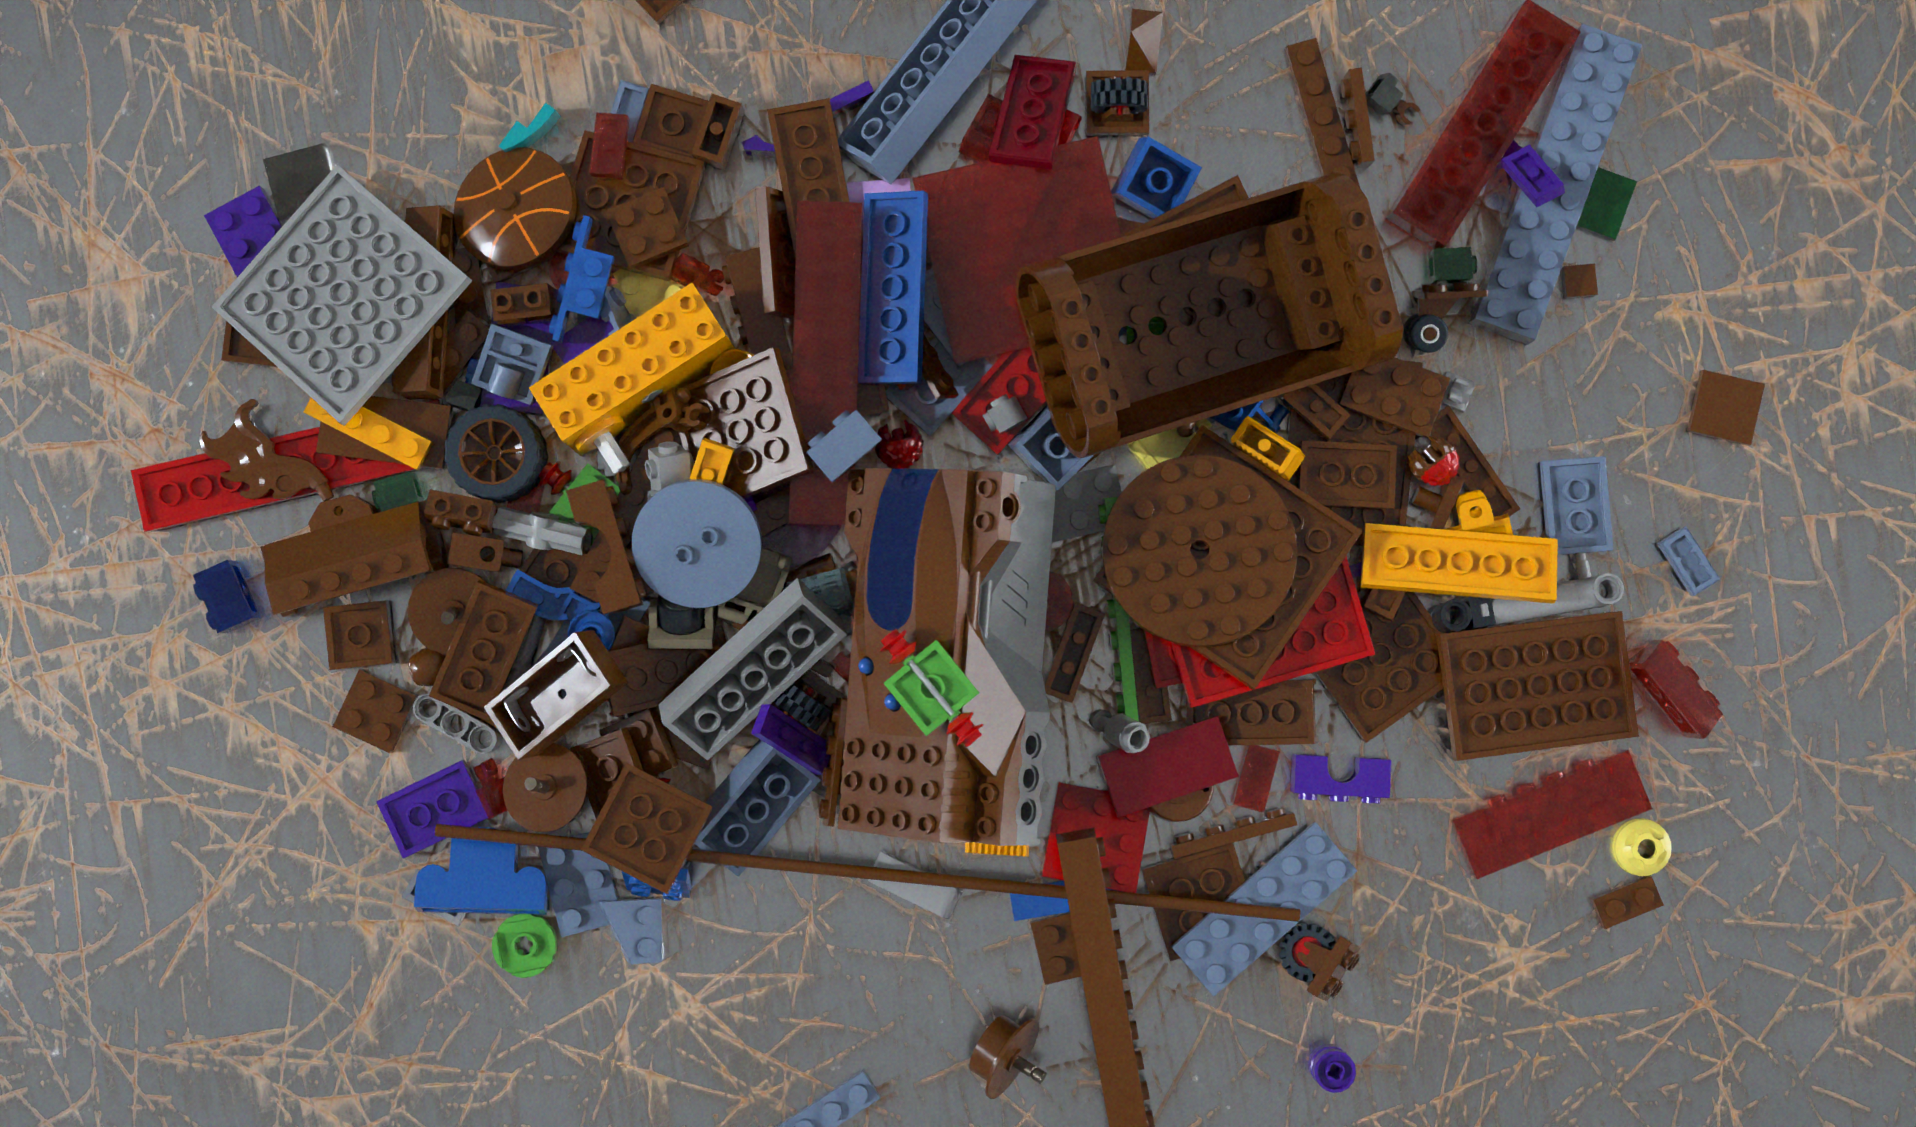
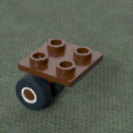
(1426, 329)

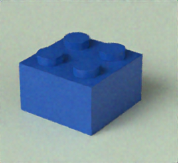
(1155, 178)

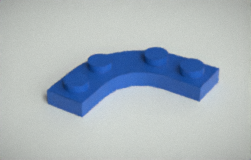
(553, 602)

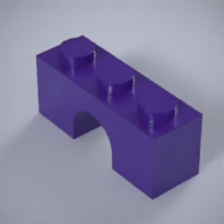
(1369, 779)

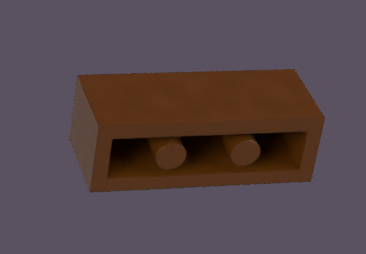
(1073, 652)

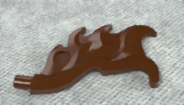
(257, 464)

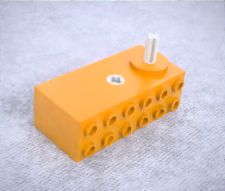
(622, 374)

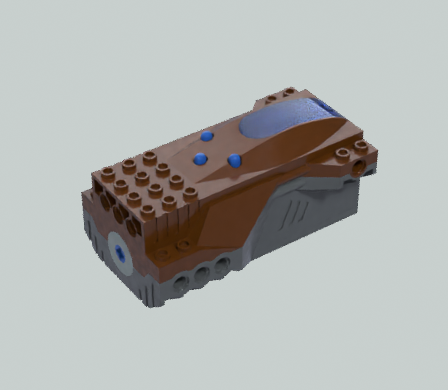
(963, 566)

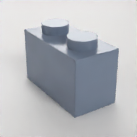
(843, 445)

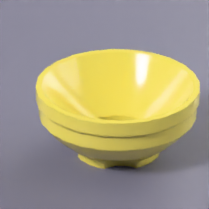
(1626, 844)

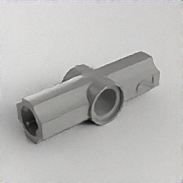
(542, 530)

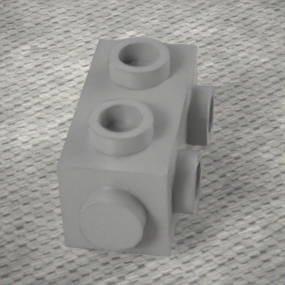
(667, 465)

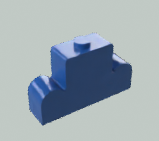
(481, 881)

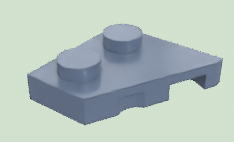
(615, 310)

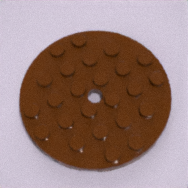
(1190, 597)

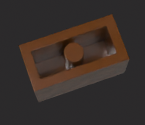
(718, 131)

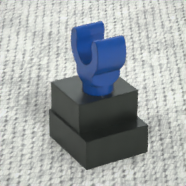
(464, 394)

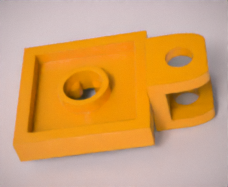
(1480, 518)

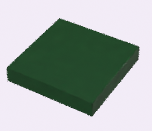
(1606, 204)

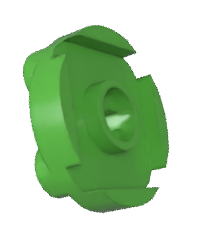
(540, 954)

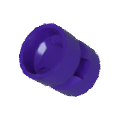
(1332, 1068)

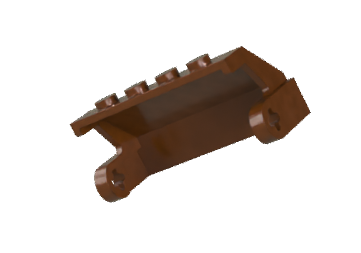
(350, 551)

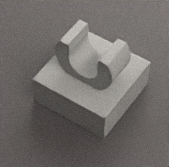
(1458, 392)

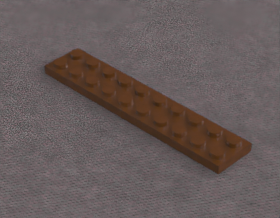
(813, 171)

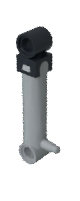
(1571, 597)

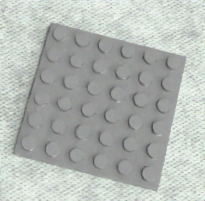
(341, 294)

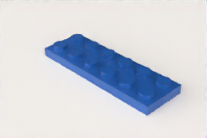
(893, 287)

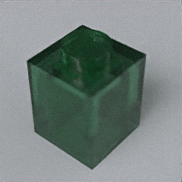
(1451, 265)
(397, 491)

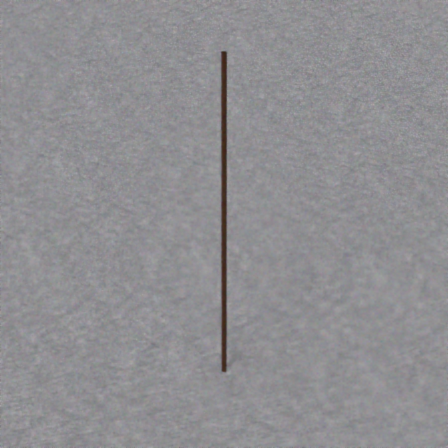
(888, 874)

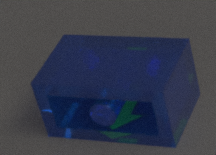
(225, 597)

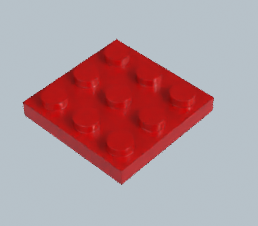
(1123, 836)

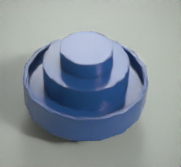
(595, 621)

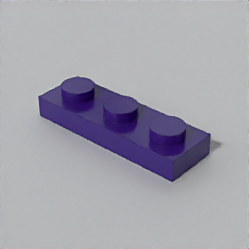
(791, 739)

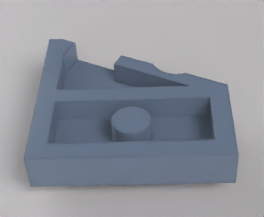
(636, 927)

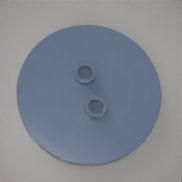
(697, 543)

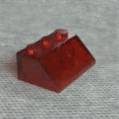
(1676, 689)

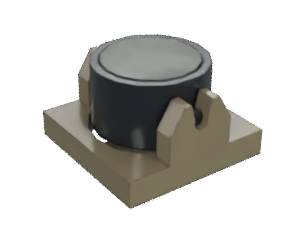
(689, 626)

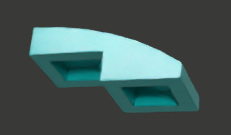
(524, 137)

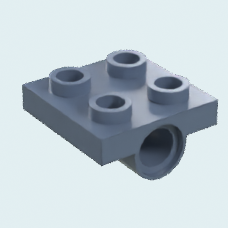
(511, 364)

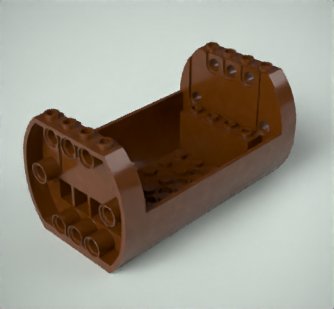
(1313, 315)

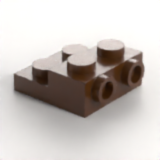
(460, 511)

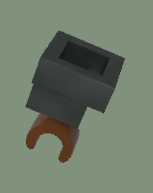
(1385, 98)

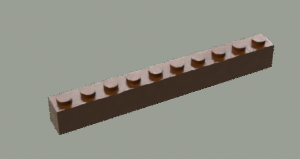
(1103, 978)

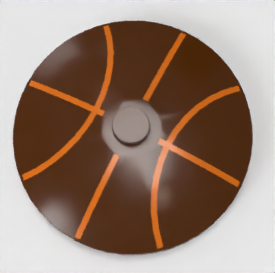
(515, 209)

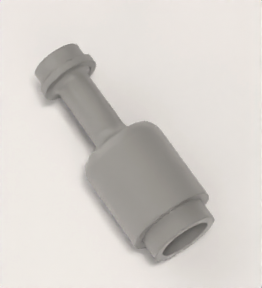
(1121, 730)

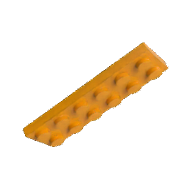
(1459, 563)

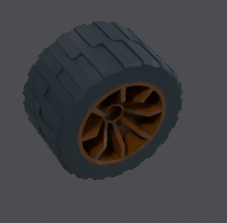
(495, 453)

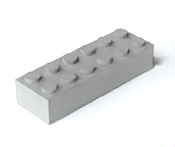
(752, 669)

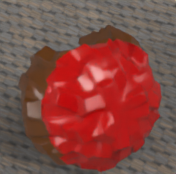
(1436, 463)

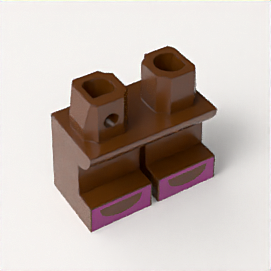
(517, 303)

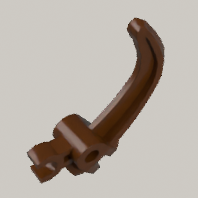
(664, 411)

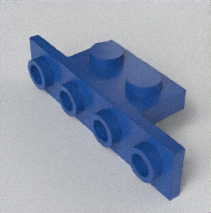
(585, 283)

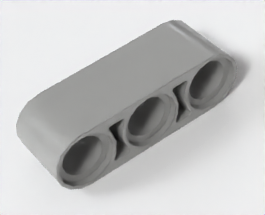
(442, 722)
(932, 898)

